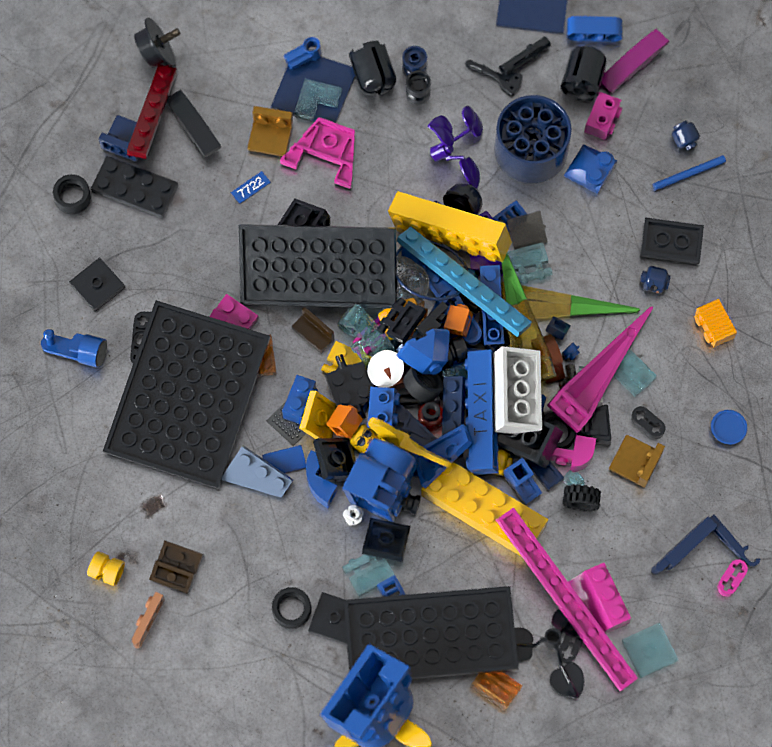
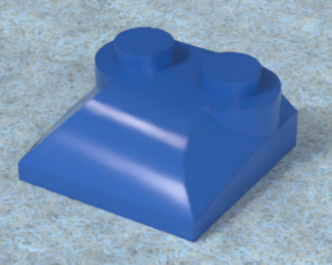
(591, 168)

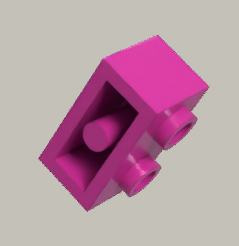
(603, 115)

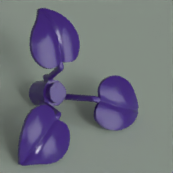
(443, 129)

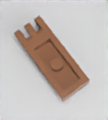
(146, 621)

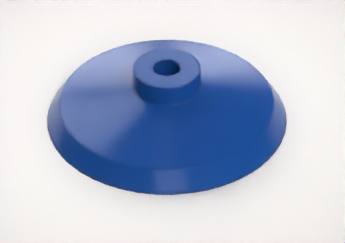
(729, 426)

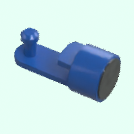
(83, 348)

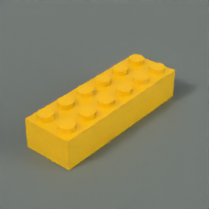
(451, 226)
(479, 504)

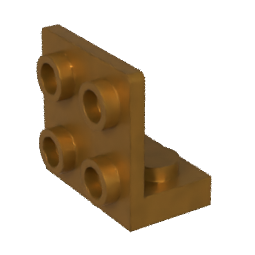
(270, 131)
(636, 460)

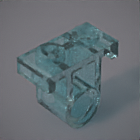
(357, 322)

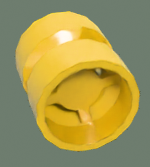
(106, 568)

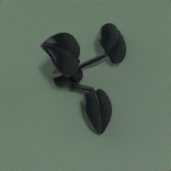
(567, 679)

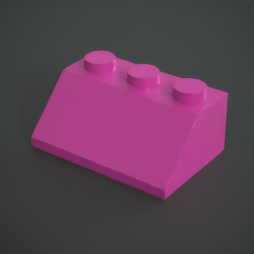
(601, 597)

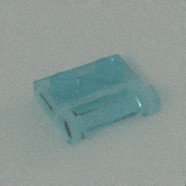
(376, 342)

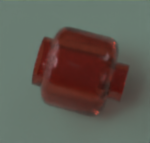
(431, 426)

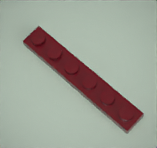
(152, 111)

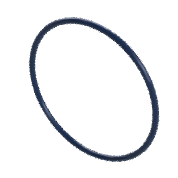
(431, 298)

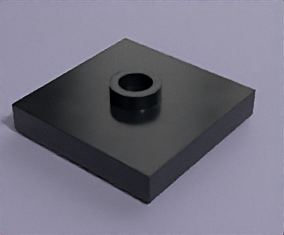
(97, 284)
(386, 539)
(329, 618)

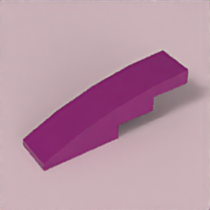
(634, 60)

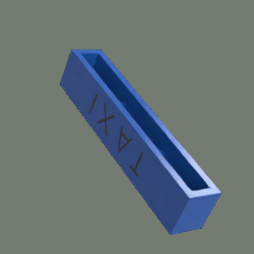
(480, 419)

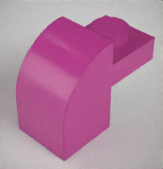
(578, 457)

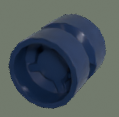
(414, 59)

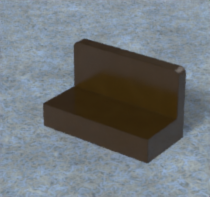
(313, 330)

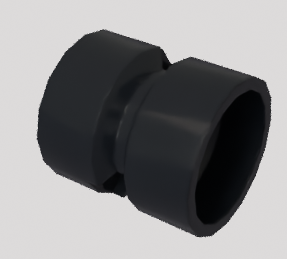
(418, 87)
(457, 351)

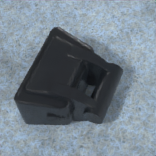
(599, 426)

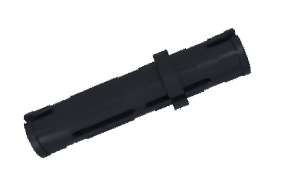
(530, 52)

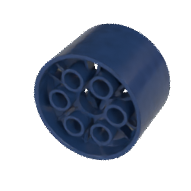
(534, 113)

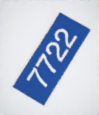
(250, 187)

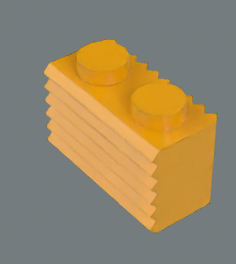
(715, 323)

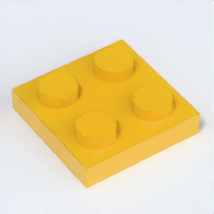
(316, 415)

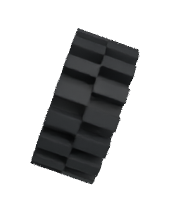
(582, 497)

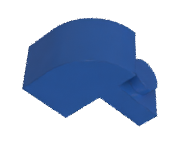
(520, 479)

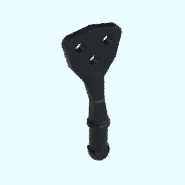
(501, 79)

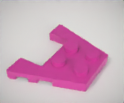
(327, 142)

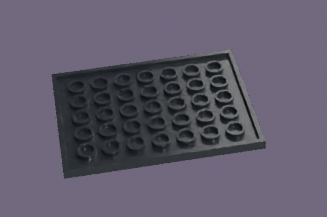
(186, 394)

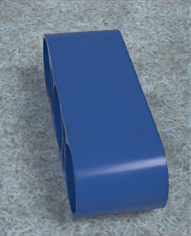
(594, 28)

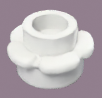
(348, 515)

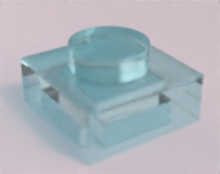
(573, 478)

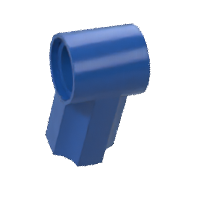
(302, 53)

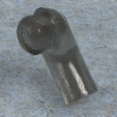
(570, 372)

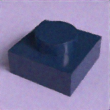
(558, 328)

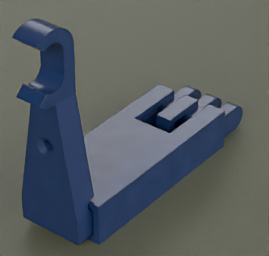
(694, 537)

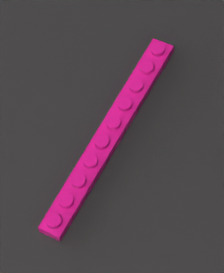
(566, 599)

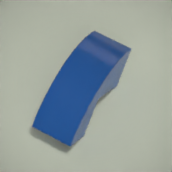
(322, 490)

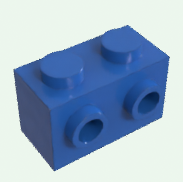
(297, 398)
(383, 405)

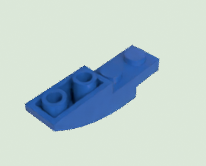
(492, 330)

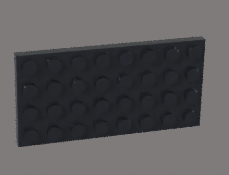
(317, 265)
(437, 631)

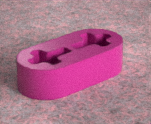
(736, 580)

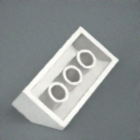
(517, 390)

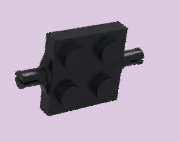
(349, 385)

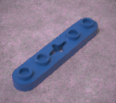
(441, 289)

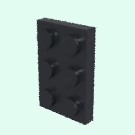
(672, 240)

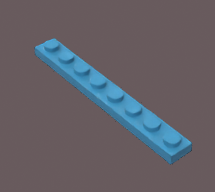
(464, 281)

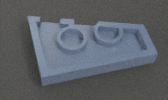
(256, 473)

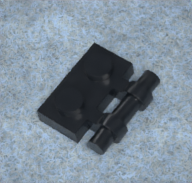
(405, 323)

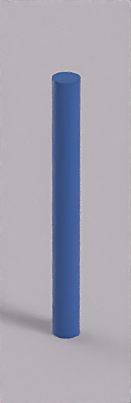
(689, 172)

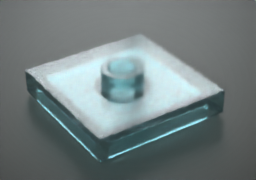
(649, 650)

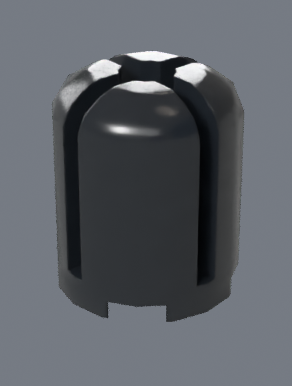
(373, 68)
(584, 73)

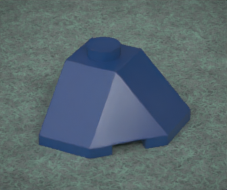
(427, 353)

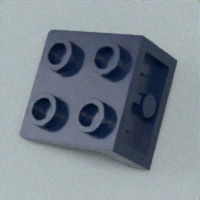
(119, 137)

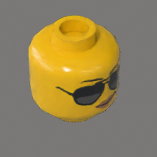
(362, 438)

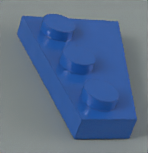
(447, 446)

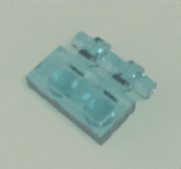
(530, 257)
(367, 579)

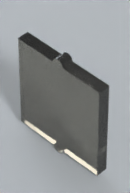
(527, 230)

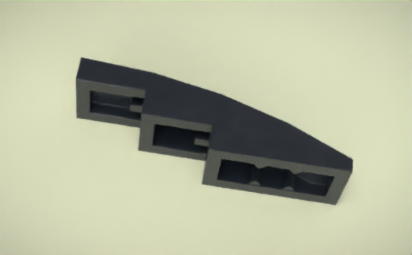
(193, 123)

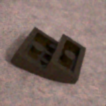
(176, 566)

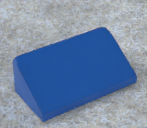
(287, 459)

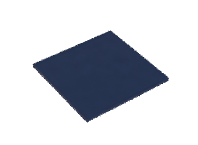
(533, 14)
(320, 70)

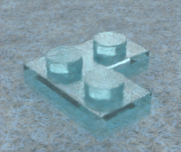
(314, 94)

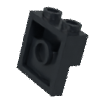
(305, 215)
(432, 321)
(335, 457)

